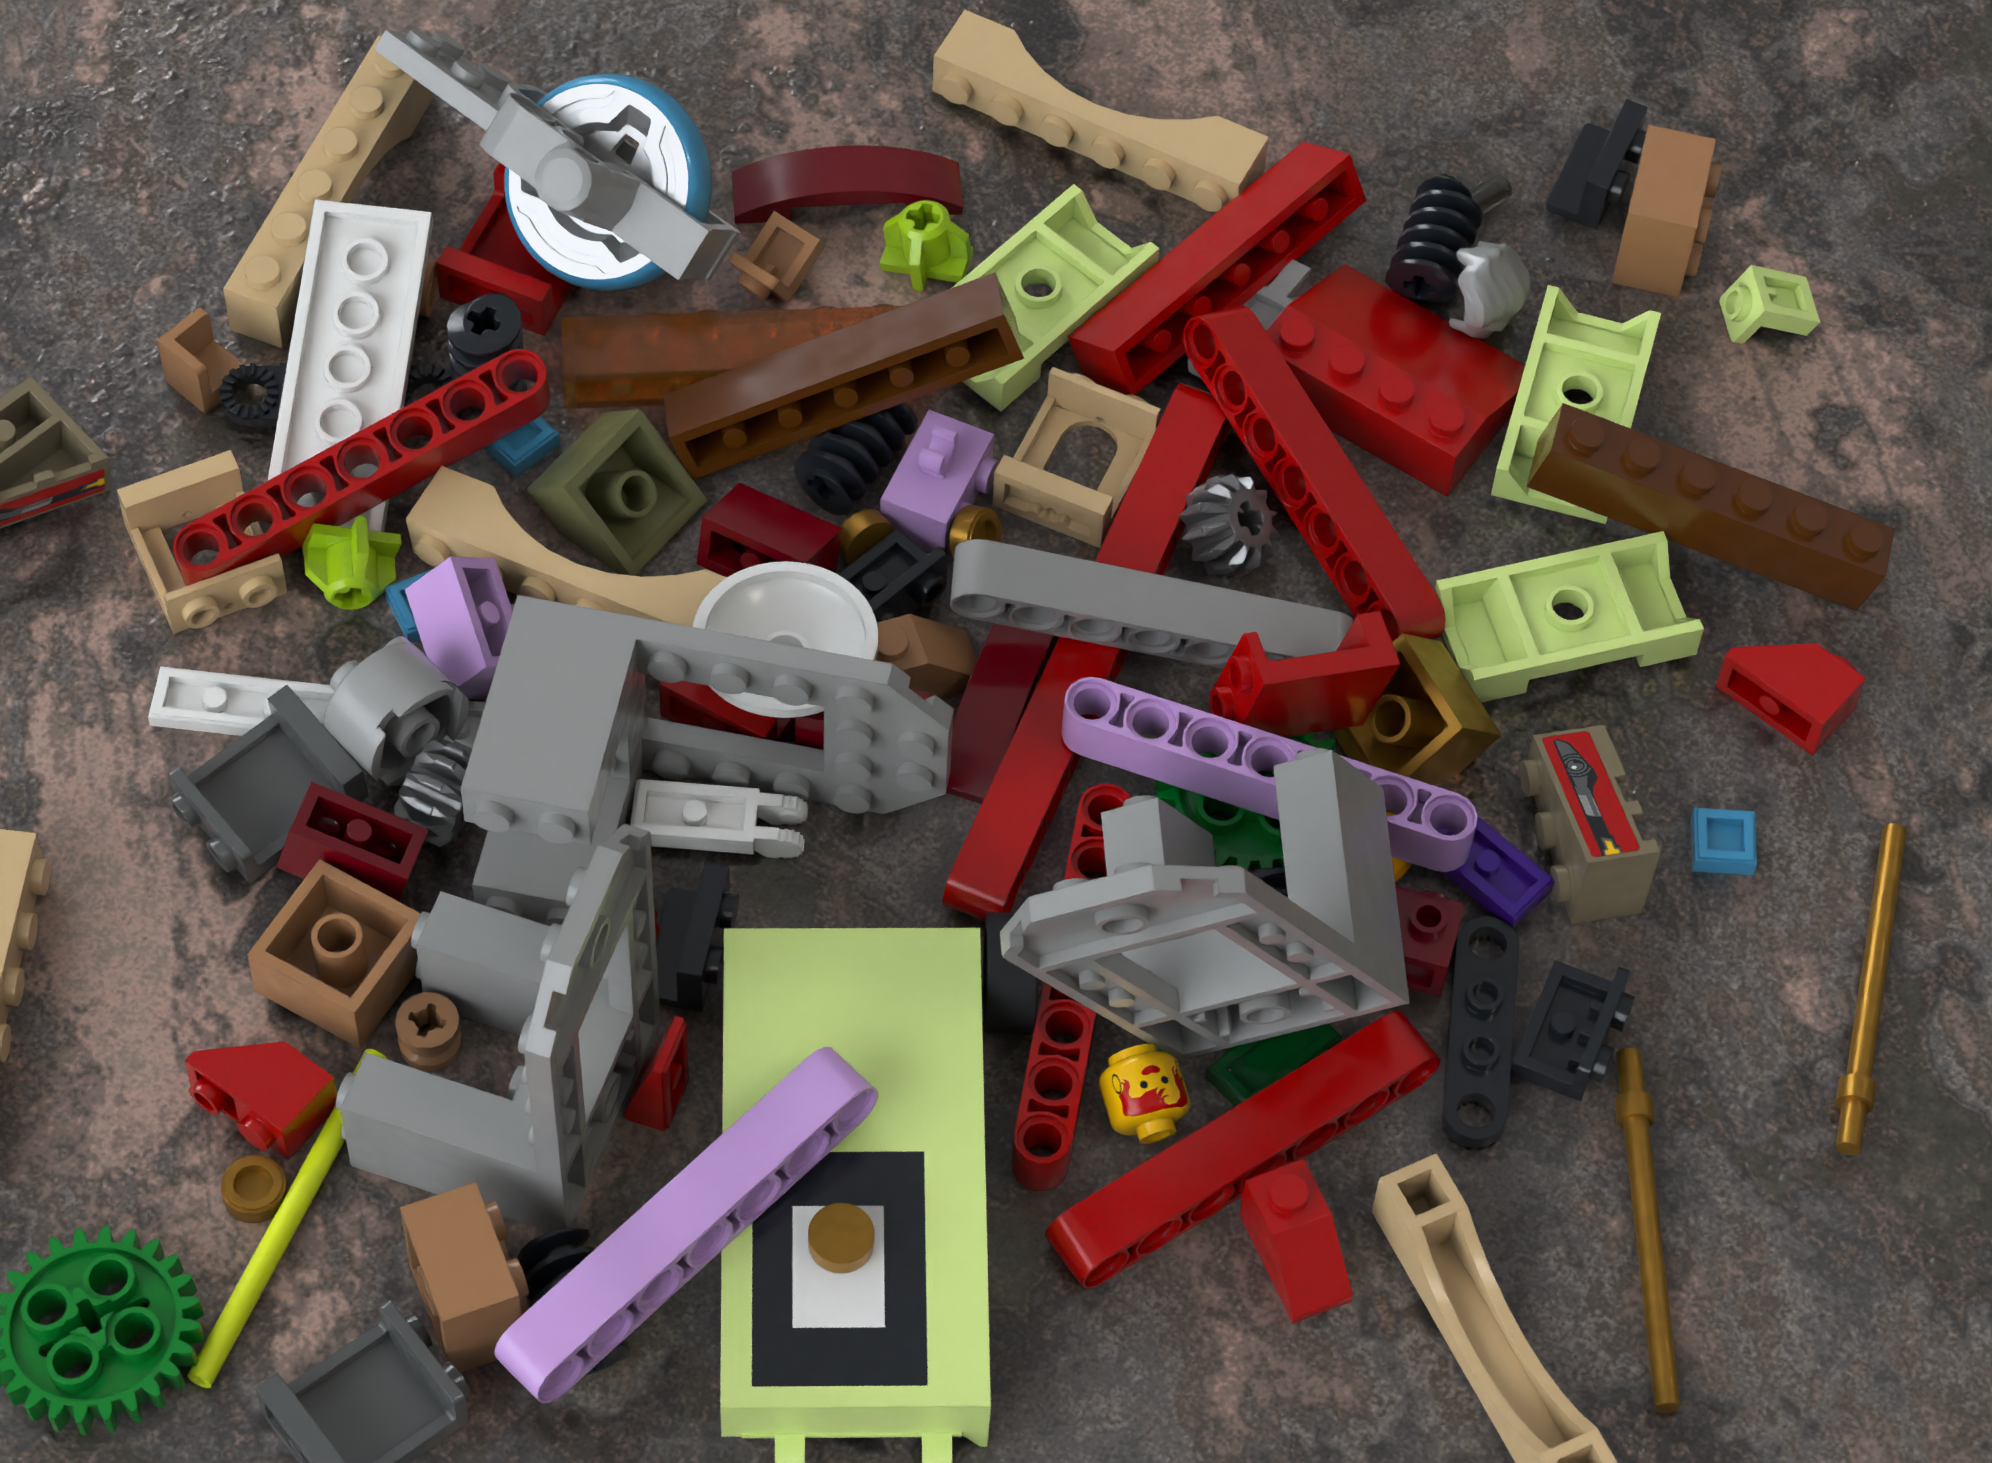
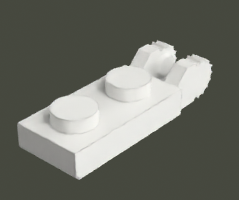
(718, 818)

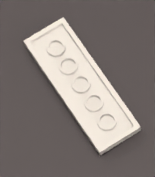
(351, 333)

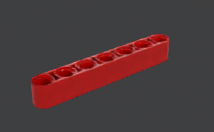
(375, 445)
(1311, 472)
(1056, 1064)
(1257, 1136)

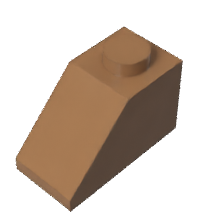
(929, 652)

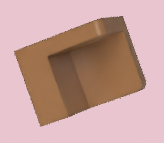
(195, 361)

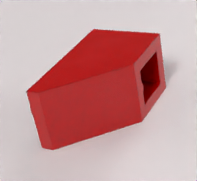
(265, 1089)

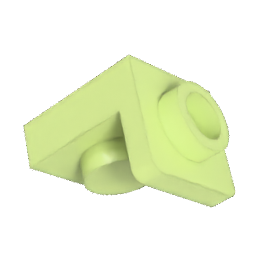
(1770, 301)

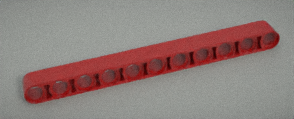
(1037, 760)

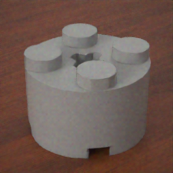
(392, 708)

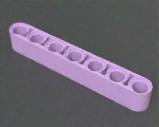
(1242, 754)
(685, 1225)

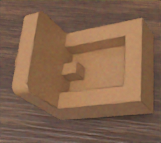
(777, 259)

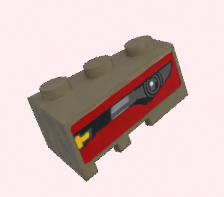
(44, 456)
(1587, 824)

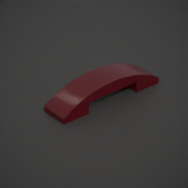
(843, 178)
(994, 706)

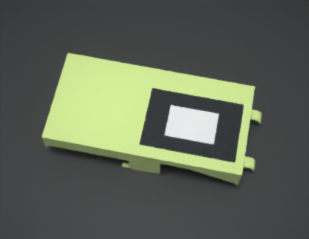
(907, 1332)

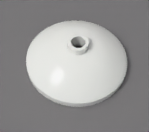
(792, 607)

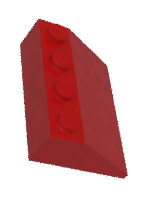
(1397, 376)

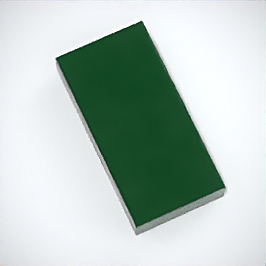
(1259, 1064)

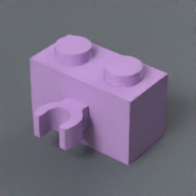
(938, 478)
(462, 620)

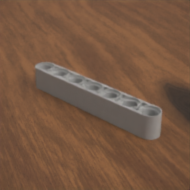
(1131, 607)

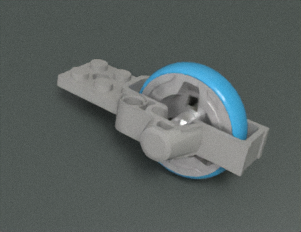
(572, 181)

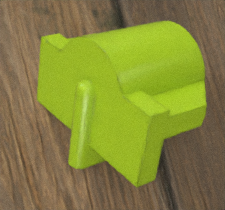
(926, 245)
(350, 562)

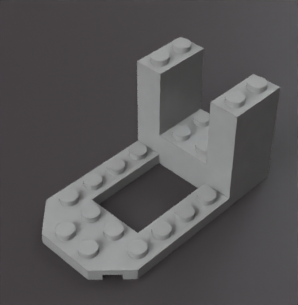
(574, 734)
(1212, 951)
(584, 1021)

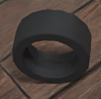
(1007, 990)

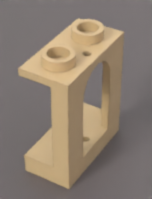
(179, 498)
(1056, 502)

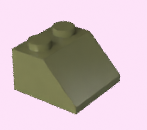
(618, 491)

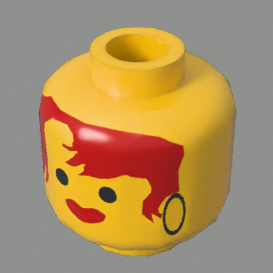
(1144, 1093)

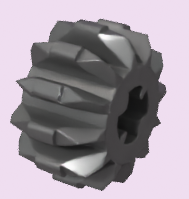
(1229, 525)
(433, 791)

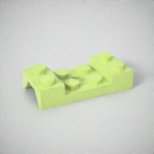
(1080, 265)
(1569, 354)
(1506, 627)

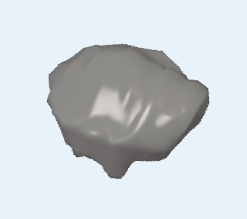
(1492, 287)

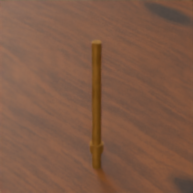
(1857, 1088)
(1635, 1115)

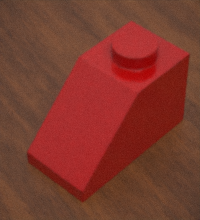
(1793, 689)
(1296, 1240)

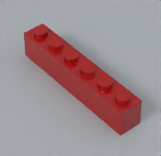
(1217, 266)

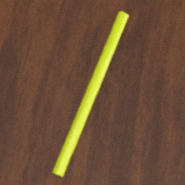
(270, 1249)

